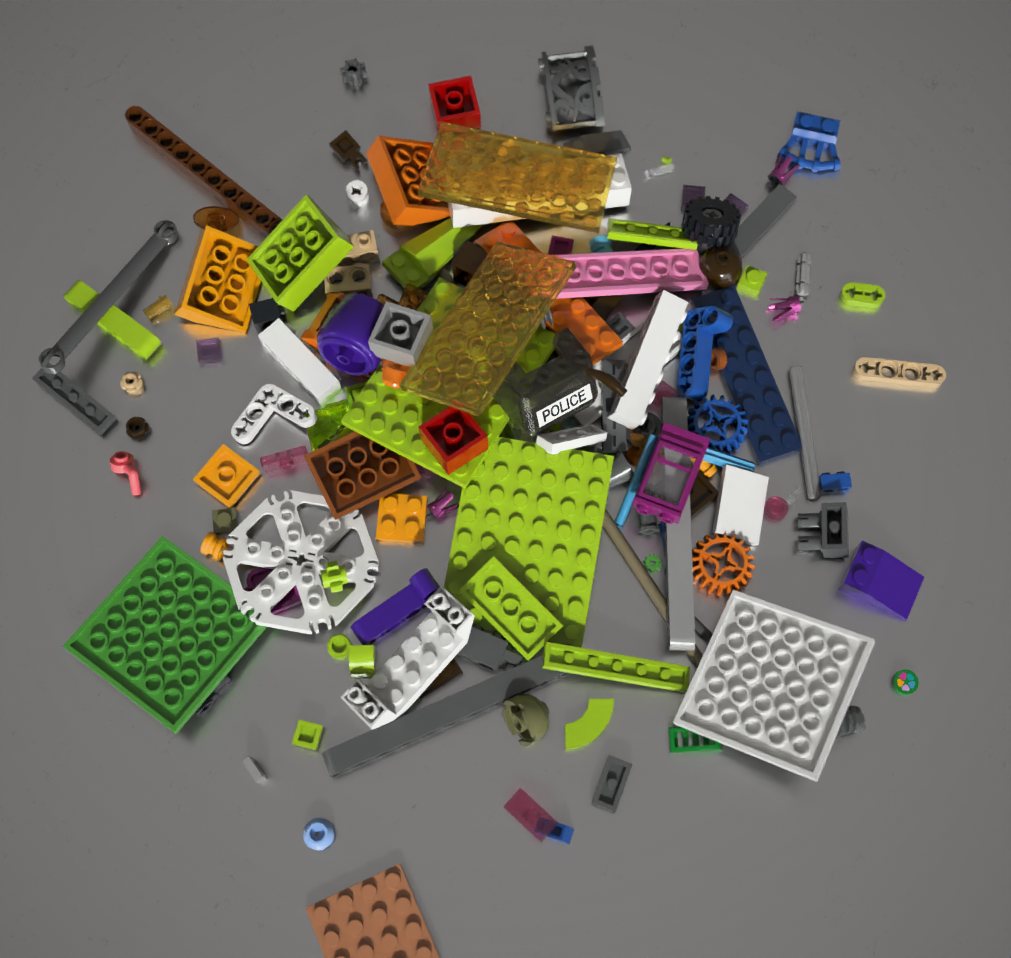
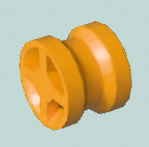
(214, 546)

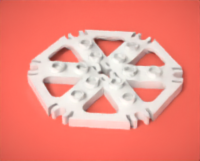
(289, 573)

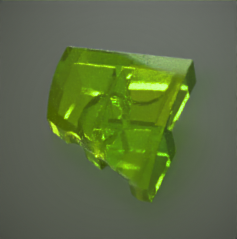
(328, 424)

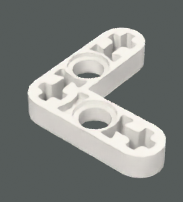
(273, 404)

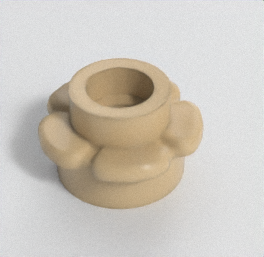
(131, 387)

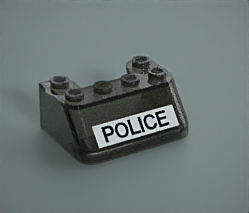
(550, 391)

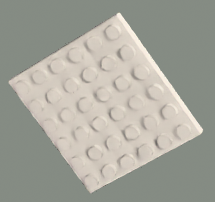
(775, 684)

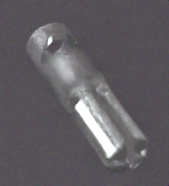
(655, 171)

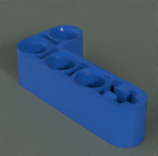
(697, 349)

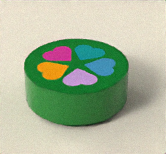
(905, 682)

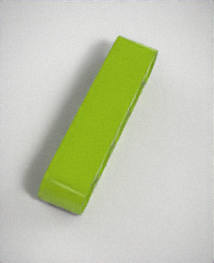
(115, 321)

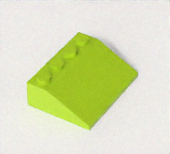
(299, 253)

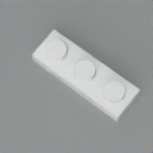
(571, 438)

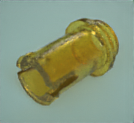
(158, 308)

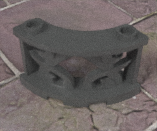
(559, 66)

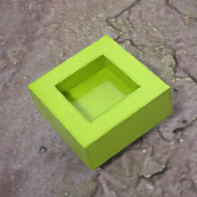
(752, 279)
(307, 735)

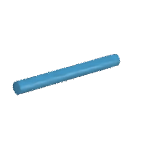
(636, 479)

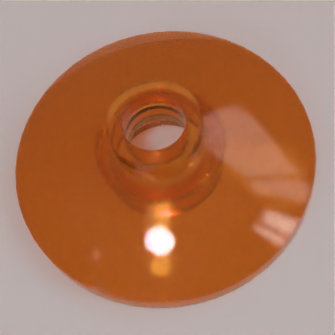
(216, 217)

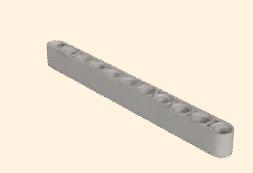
(679, 553)

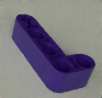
(396, 609)

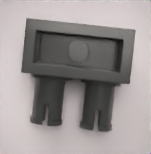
(834, 526)

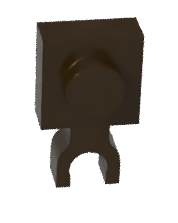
(347, 148)

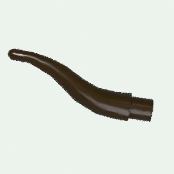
(608, 380)

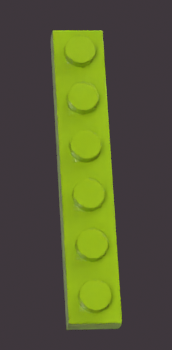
(616, 667)

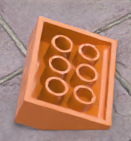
(399, 171)

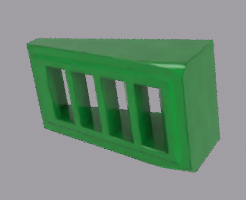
(674, 746)

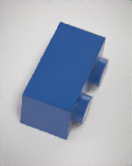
(835, 482)

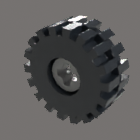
(710, 221)

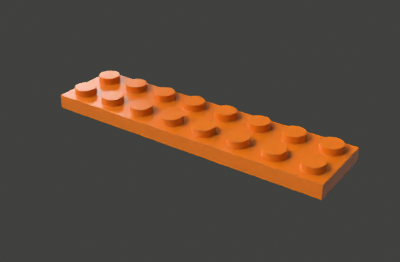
(566, 312)

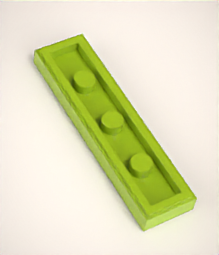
(648, 234)

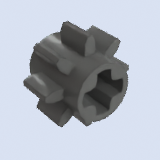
(353, 72)

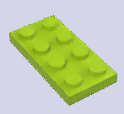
(510, 608)

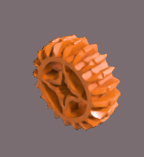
(730, 566)

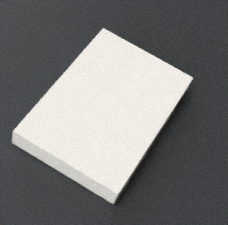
(740, 504)

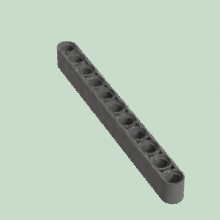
(438, 716)

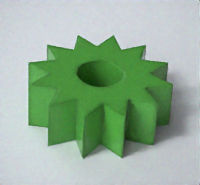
(652, 567)

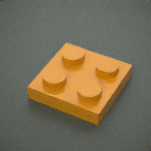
(226, 476)
(402, 518)

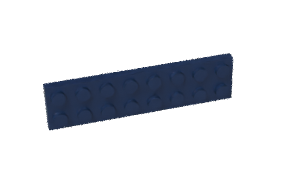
(751, 381)

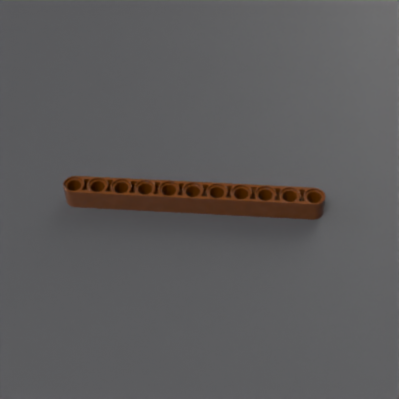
(205, 177)

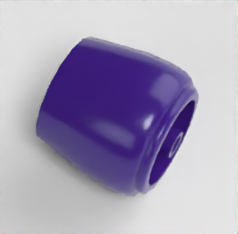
(346, 334)

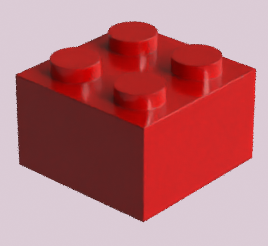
(455, 102)
(453, 438)

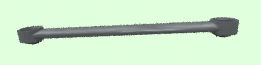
(108, 297)

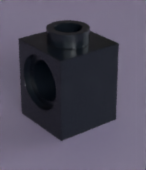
(265, 313)

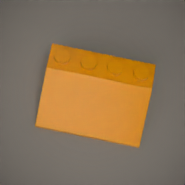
(219, 282)

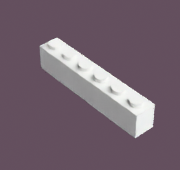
(648, 360)

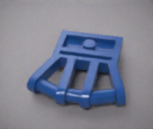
(817, 132)

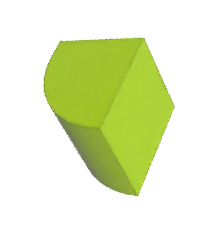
(362, 661)

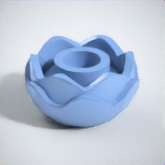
(325, 838)

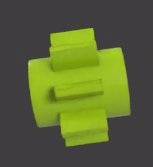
(334, 576)

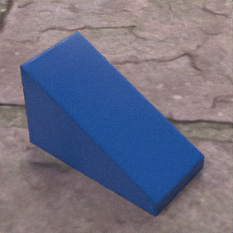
(561, 833)

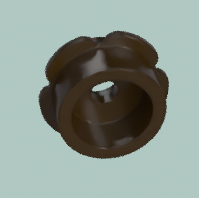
(132, 423)

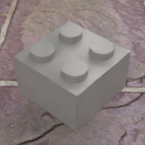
(400, 334)

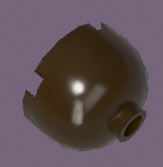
(721, 267)

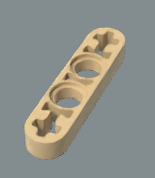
(899, 372)

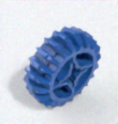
(732, 416)

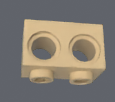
(364, 250)
(348, 275)

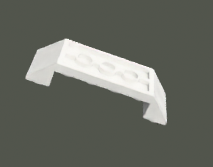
(413, 663)

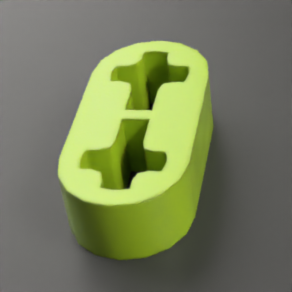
(862, 295)

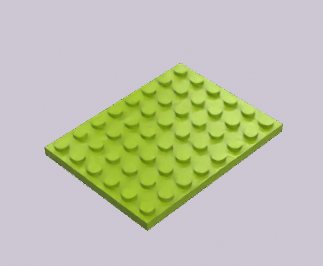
(393, 415)
(540, 522)

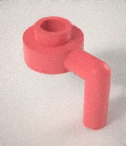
(124, 463)

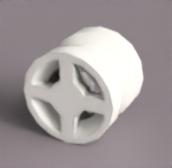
(357, 200)

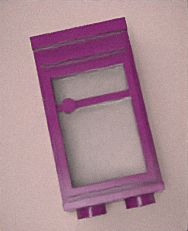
(670, 473)

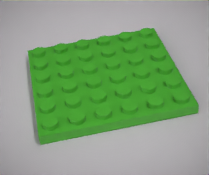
(166, 634)

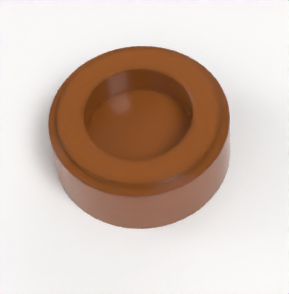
(718, 358)

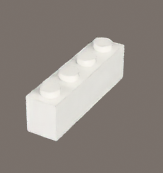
(300, 361)

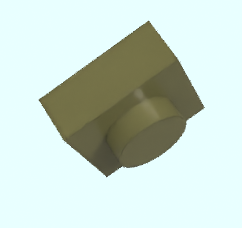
(225, 520)

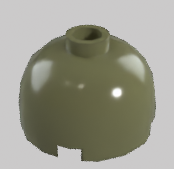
(527, 717)

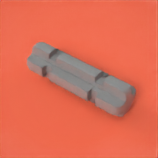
(803, 274)

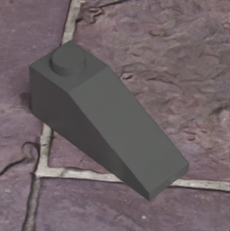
(601, 143)

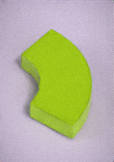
(590, 724)

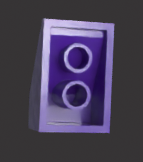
(881, 580)

